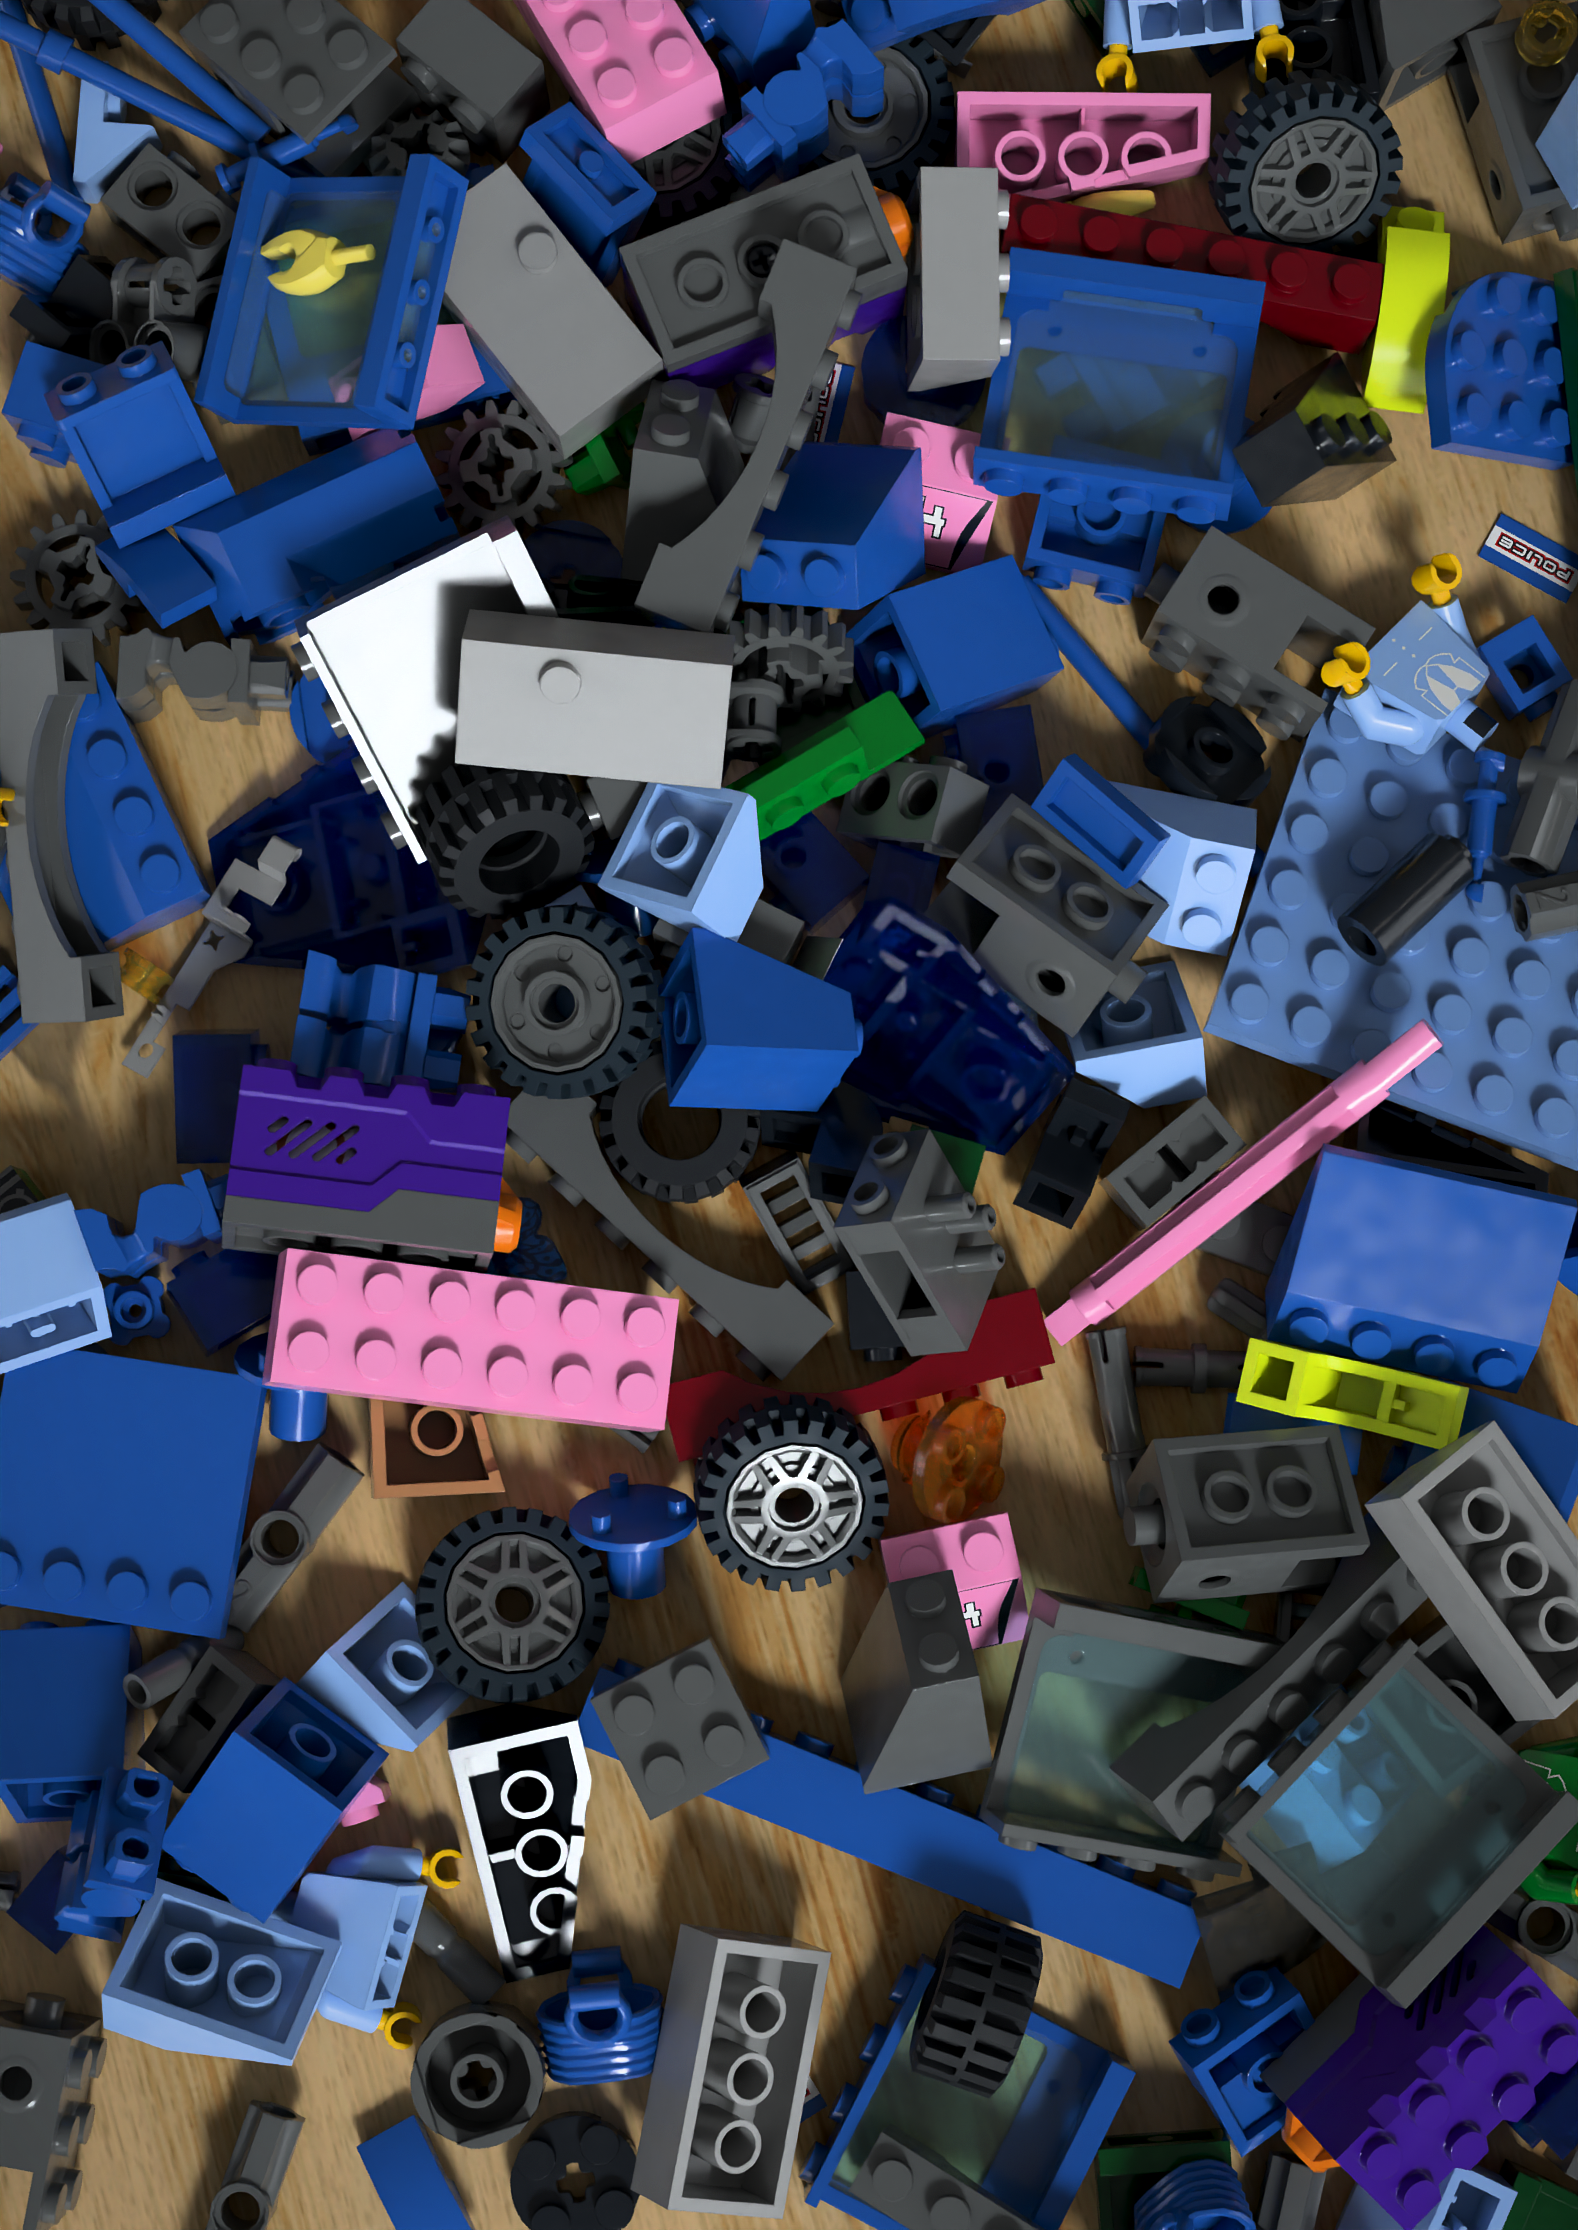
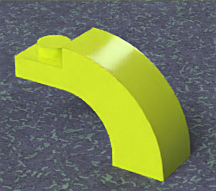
(1412, 294)
(1351, 1393)

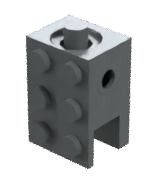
(303, 69)
(1504, 113)
(1232, 622)
(1045, 917)
(1243, 1512)
(43, 2099)

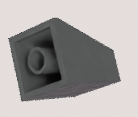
(1421, 40)
(679, 471)
(916, 1688)

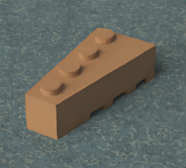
(429, 1451)

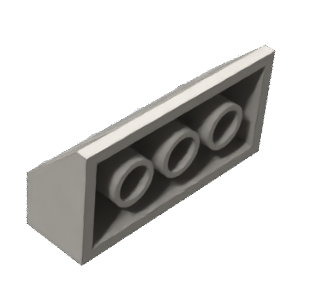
(1492, 1565)

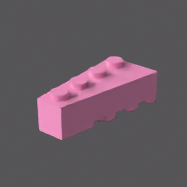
(1082, 141)

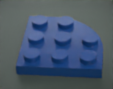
(1499, 373)

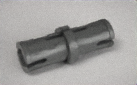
(1188, 1367)

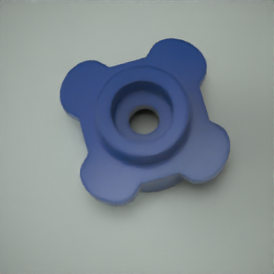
(152, 1318)

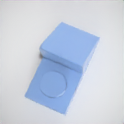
(105, 142)

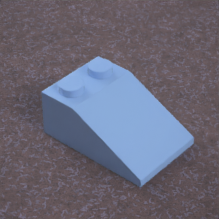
(1198, 868)
(216, 1979)

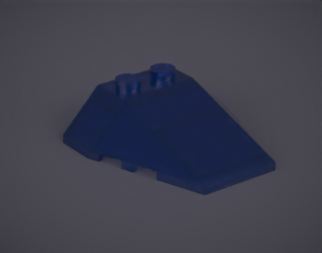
(348, 888)
(941, 1031)

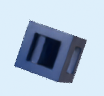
(1528, 650)

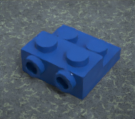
(1093, 548)
(1234, 2044)

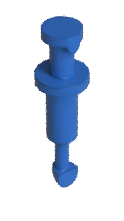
(280, 152)
(1484, 805)

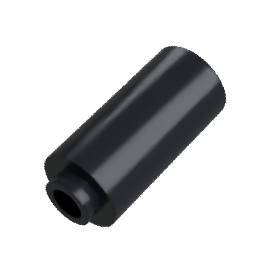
(1406, 898)

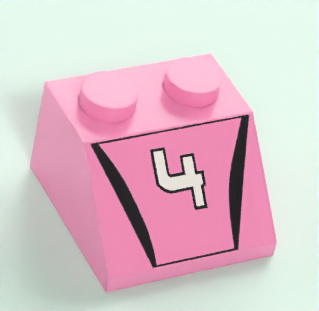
(954, 509)
(983, 1567)

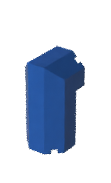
(317, 533)

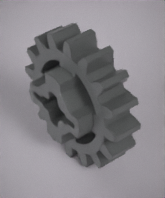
(478, 472)
(72, 603)
(794, 652)

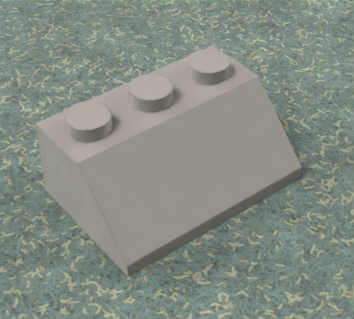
(956, 277)

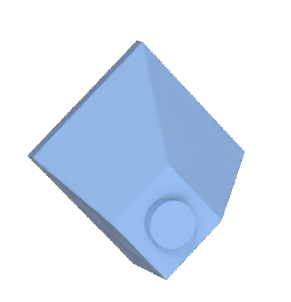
(690, 858)
(1147, 1046)
(384, 1678)

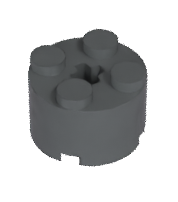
(461, 2106)

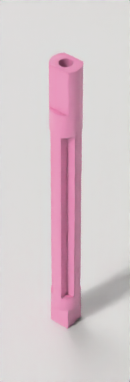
(1240, 1183)

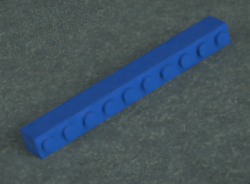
(951, 1849)

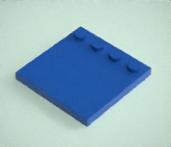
(125, 1489)

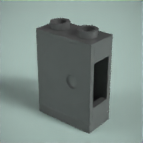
(920, 1242)

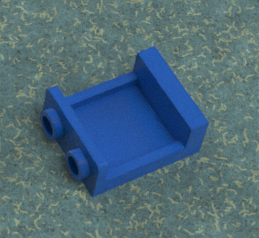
(585, 188)
(139, 443)

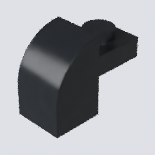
(74, 308)
(833, 1136)
(1071, 1152)

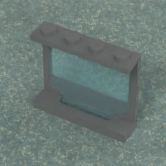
(1079, 1698)
(1398, 1822)

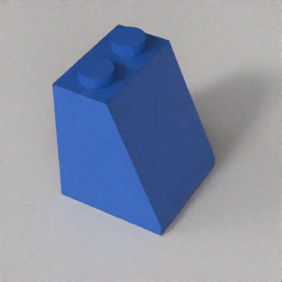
(842, 528)
(955, 645)
(751, 1029)
(1541, 1441)
(65, 1714)
(272, 1799)

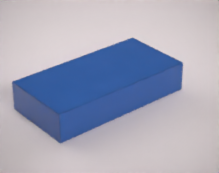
(1100, 821)

